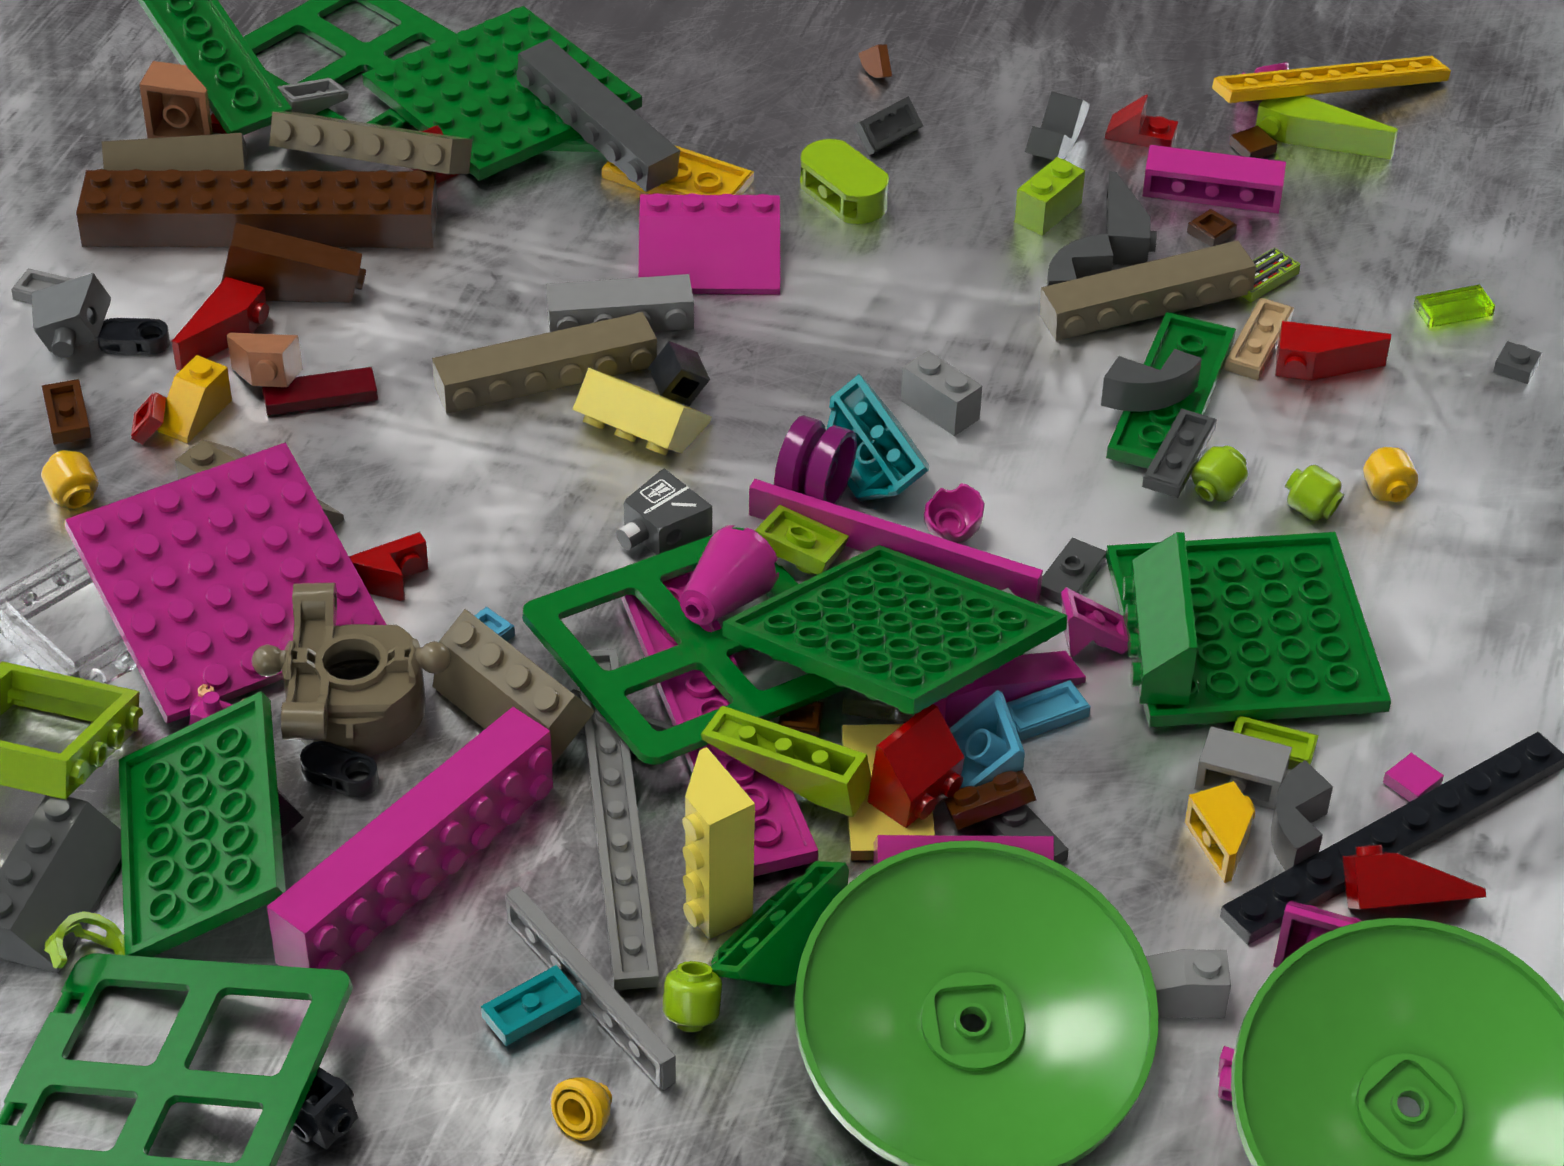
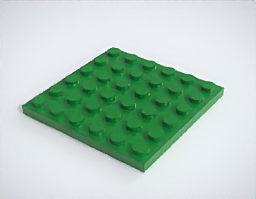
(474, 91)
(895, 628)
(1271, 631)

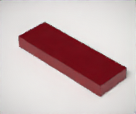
(322, 391)

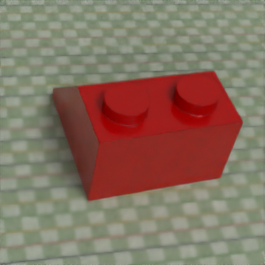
(916, 768)

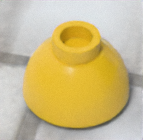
(581, 1107)

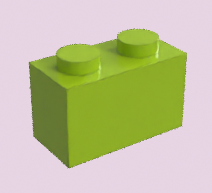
(1049, 196)

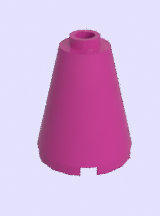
(729, 575)

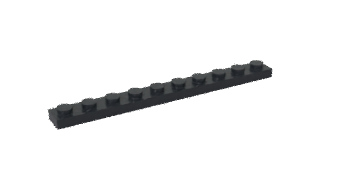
(1398, 832)

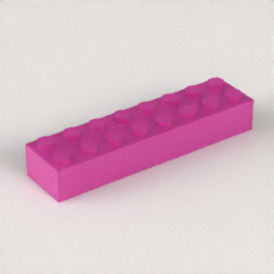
(412, 845)

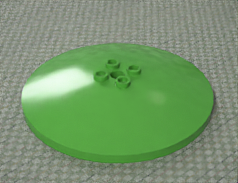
(988, 937)
(1395, 1016)

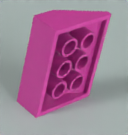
(717, 239)

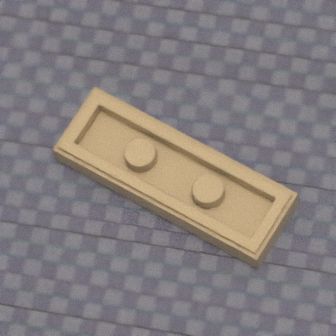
(1258, 339)

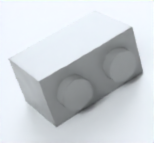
(941, 393)
(1250, 762)

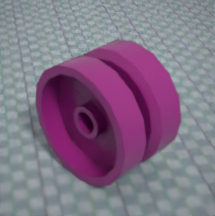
(816, 459)

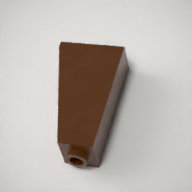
(293, 266)

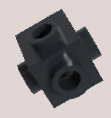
(326, 1111)

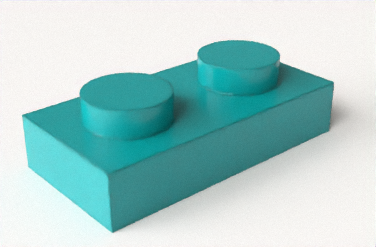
(531, 1005)

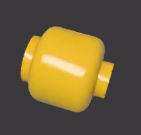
(1390, 474)
(69, 479)

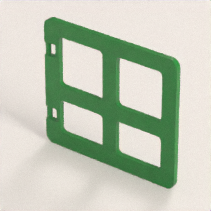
(357, 55)
(695, 651)
(169, 1077)

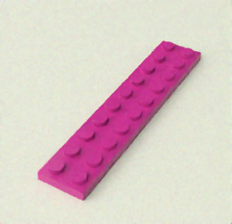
(780, 828)

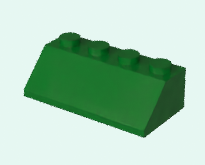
(1161, 623)

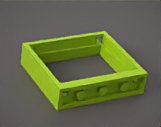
(109, 707)

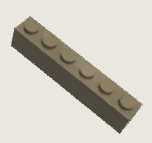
(371, 142)
(1146, 290)
(543, 362)

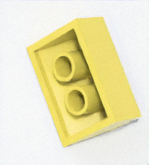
(638, 413)

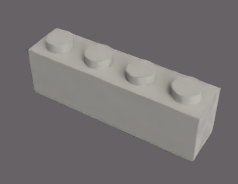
(662, 299)

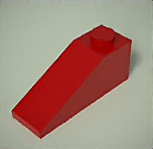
(229, 309)
(1327, 351)
(1392, 879)

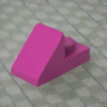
(1090, 622)

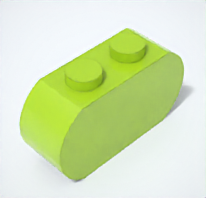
(844, 181)

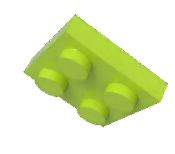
(802, 540)

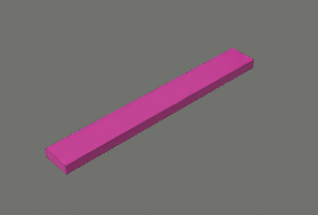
(869, 531)

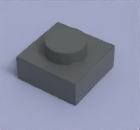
(1517, 362)

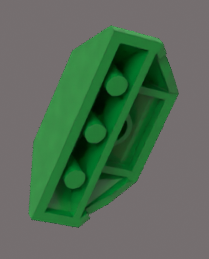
(774, 937)

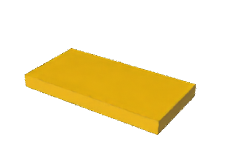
(695, 175)

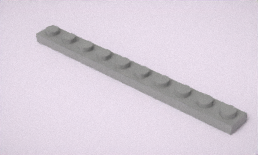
(620, 848)

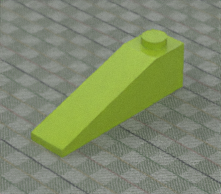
(1324, 126)
(801, 762)

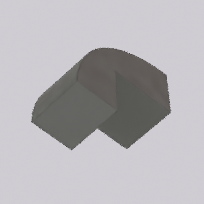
(1059, 127)
(1081, 259)
(1145, 388)
(1299, 802)

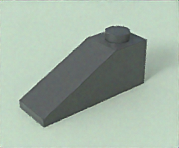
(1127, 224)

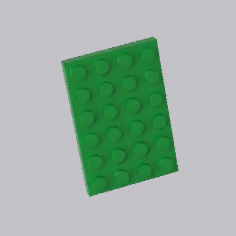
(200, 828)

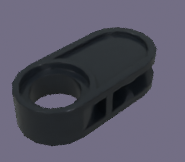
(128, 335)
(331, 764)

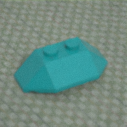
(885, 453)

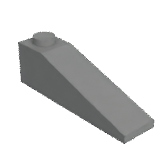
(1191, 983)

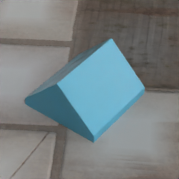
(988, 741)

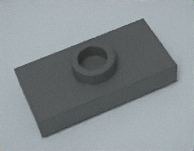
(888, 125)
(1072, 569)

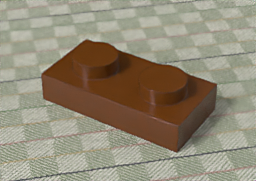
(66, 411)
(982, 802)

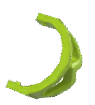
(113, 940)

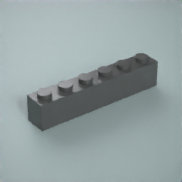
(598, 115)

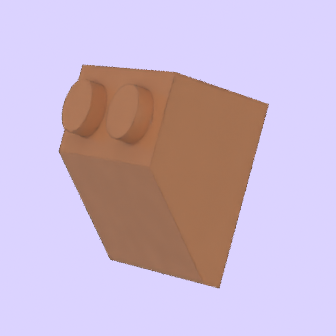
(174, 102)

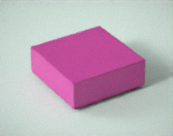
(1412, 777)

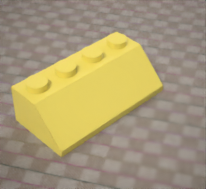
(717, 848)

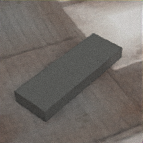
(1179, 453)

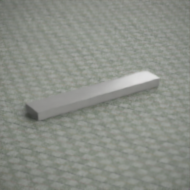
(596, 993)

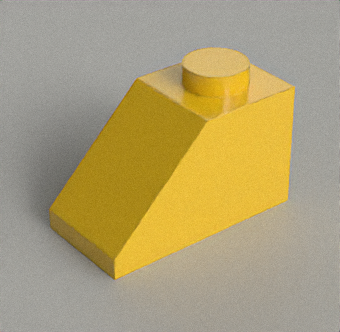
(195, 398)
(1221, 825)

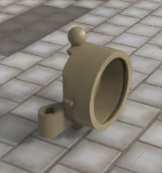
(358, 713)

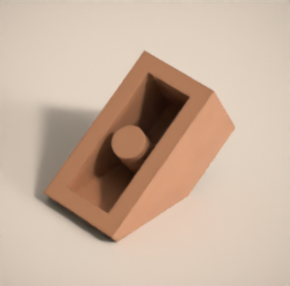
(265, 358)

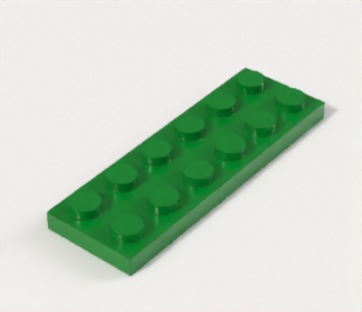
(221, 59)
(1143, 432)

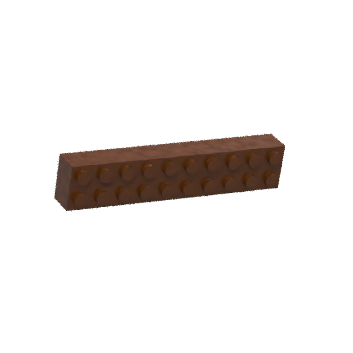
(203, 206)

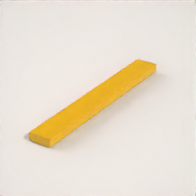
(1330, 79)

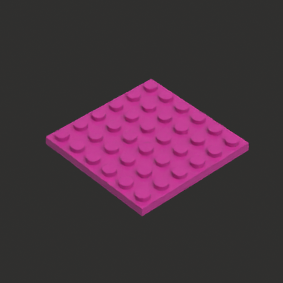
(210, 571)

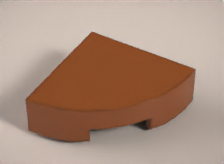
(876, 61)

